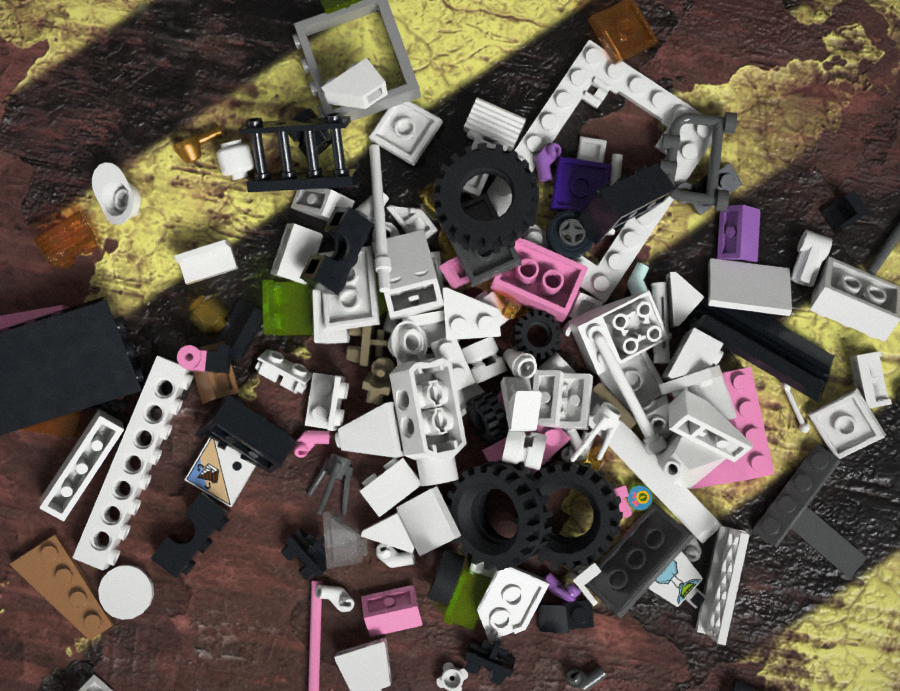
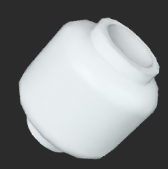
(235, 159)

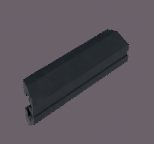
(766, 346)

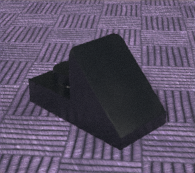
(565, 616)

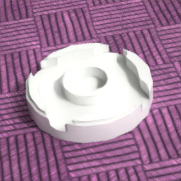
(126, 592)

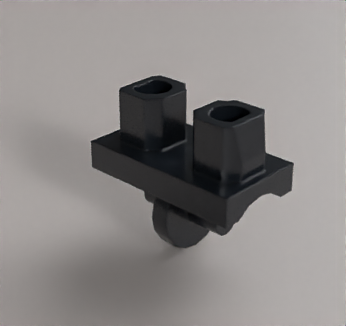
(309, 551)
(489, 656)

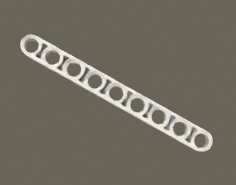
(632, 452)

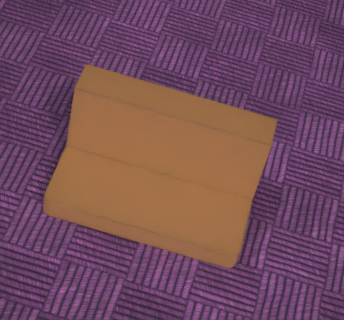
(215, 385)

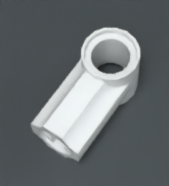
(812, 250)

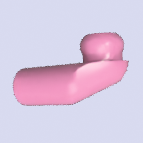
(308, 440)

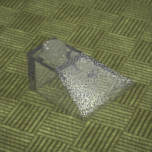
(342, 541)

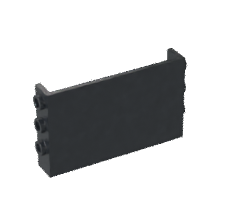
(65, 364)

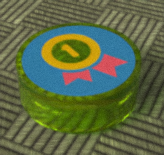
(639, 497)

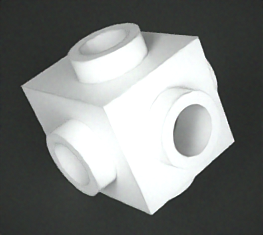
(658, 415)

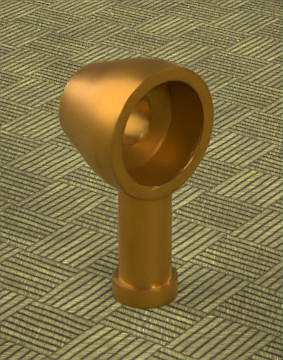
(190, 148)

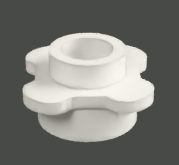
(449, 670)

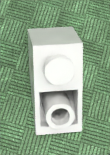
(356, 87)

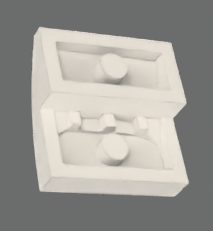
(563, 399)

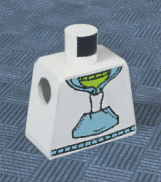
(679, 583)

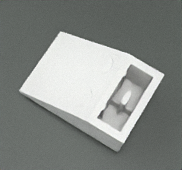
(412, 276)
(628, 326)

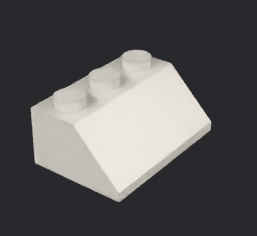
(856, 299)

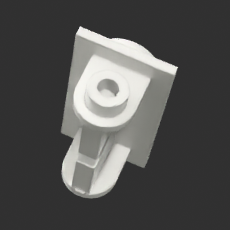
(273, 364)

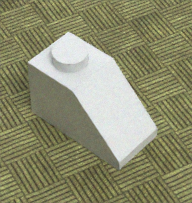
(319, 202)

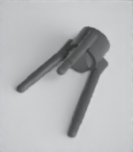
(336, 467)

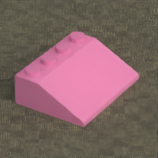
(750, 423)

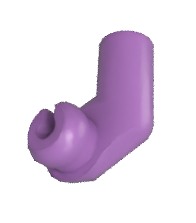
(545, 159)
(557, 588)

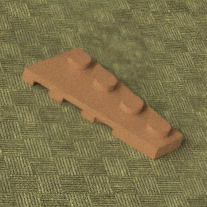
(62, 583)

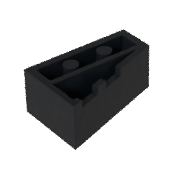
(625, 200)
(247, 433)

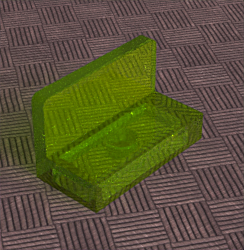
(465, 599)

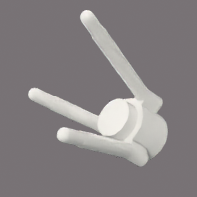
(605, 417)

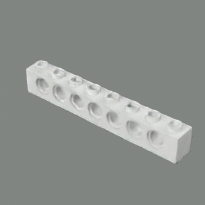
(90, 548)

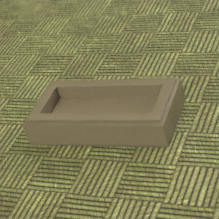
(606, 395)

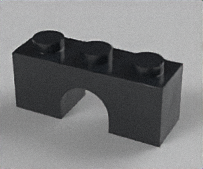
(350, 234)
(177, 555)

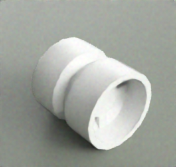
(479, 351)
(524, 449)

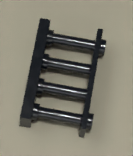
(288, 178)

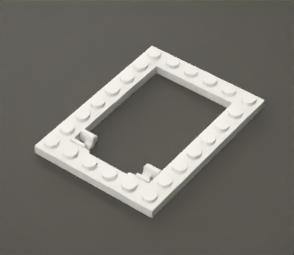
(597, 69)

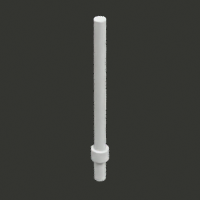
(382, 262)

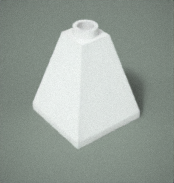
(373, 433)
(686, 461)

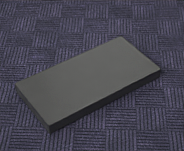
(638, 559)

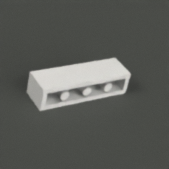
(81, 465)

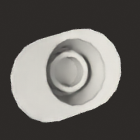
(115, 194)

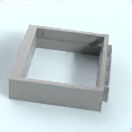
(325, 21)

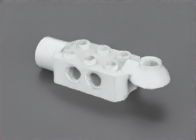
(425, 406)

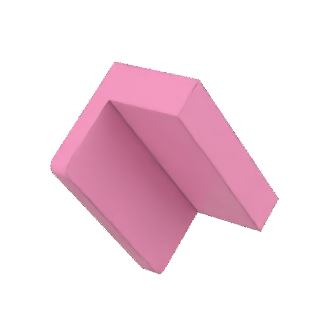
(391, 611)

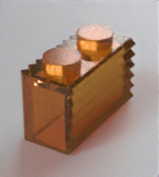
(68, 240)

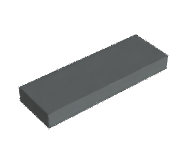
(828, 543)

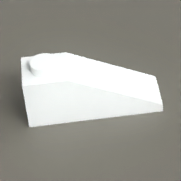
(706, 426)

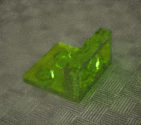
(287, 308)

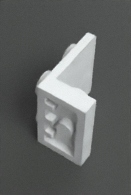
(706, 384)
(325, 401)

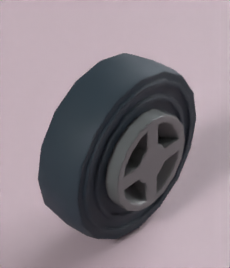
(567, 224)

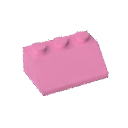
(542, 281)

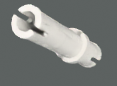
(660, 297)

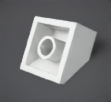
(693, 354)

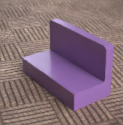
(739, 233)

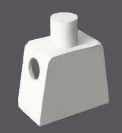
(365, 666)

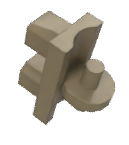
(365, 353)
(378, 380)

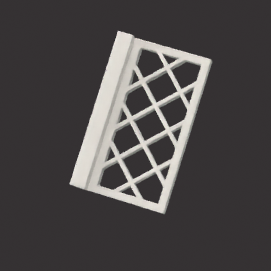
(722, 583)

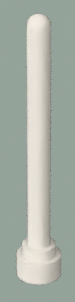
(653, 441)

